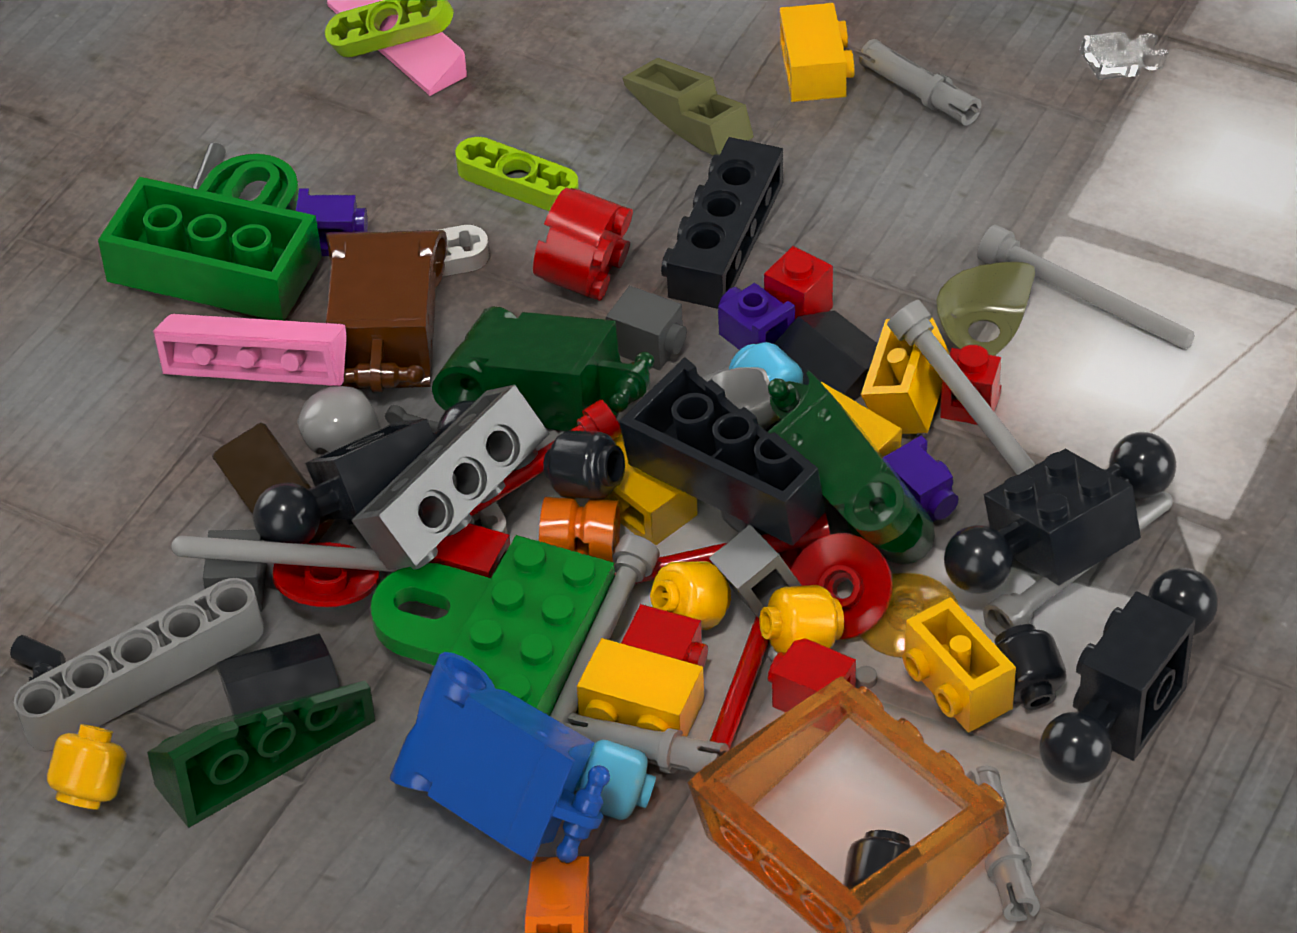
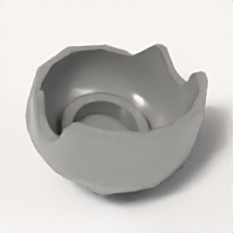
(748, 389)
(336, 418)

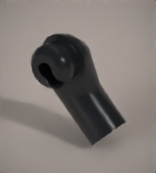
(36, 655)

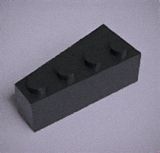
(721, 455)

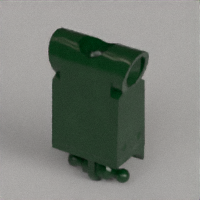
(552, 361)
(852, 470)

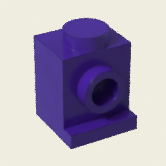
(332, 214)
(750, 313)
(925, 478)

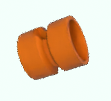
(585, 529)

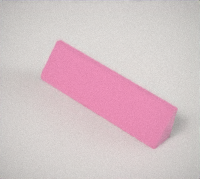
(428, 61)
(252, 349)

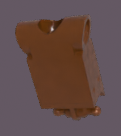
(386, 300)

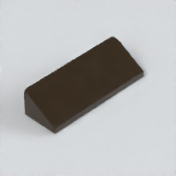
(258, 462)

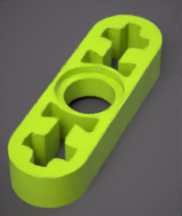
(370, 16)
(488, 162)

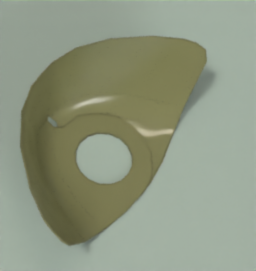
(985, 294)

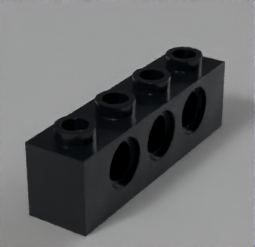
(723, 222)

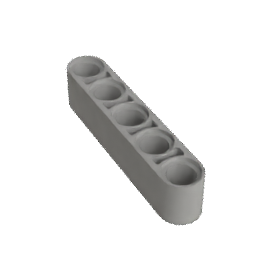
(140, 662)

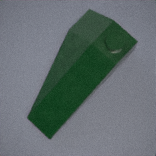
(244, 751)

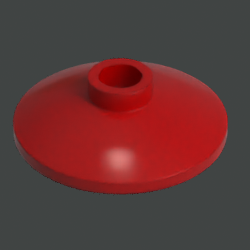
(850, 558)
(324, 585)

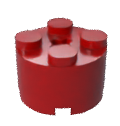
(582, 243)

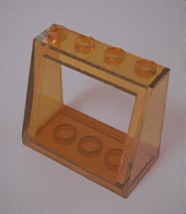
(895, 894)

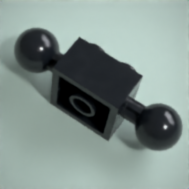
(346, 479)
(1061, 515)
(1130, 676)

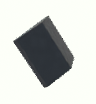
(830, 350)
(277, 674)

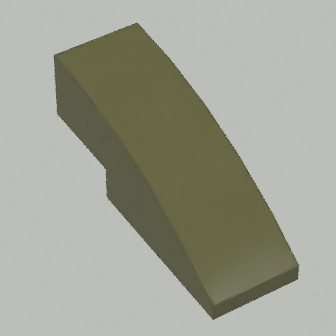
(689, 104)

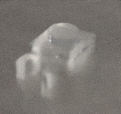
(1117, 56)

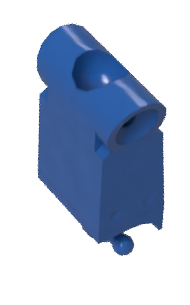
(500, 762)

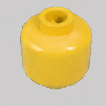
(693, 591)
(801, 614)
(86, 767)

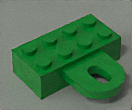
(213, 244)
(515, 626)

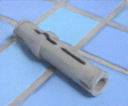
(934, 90)
(664, 749)
(1008, 862)

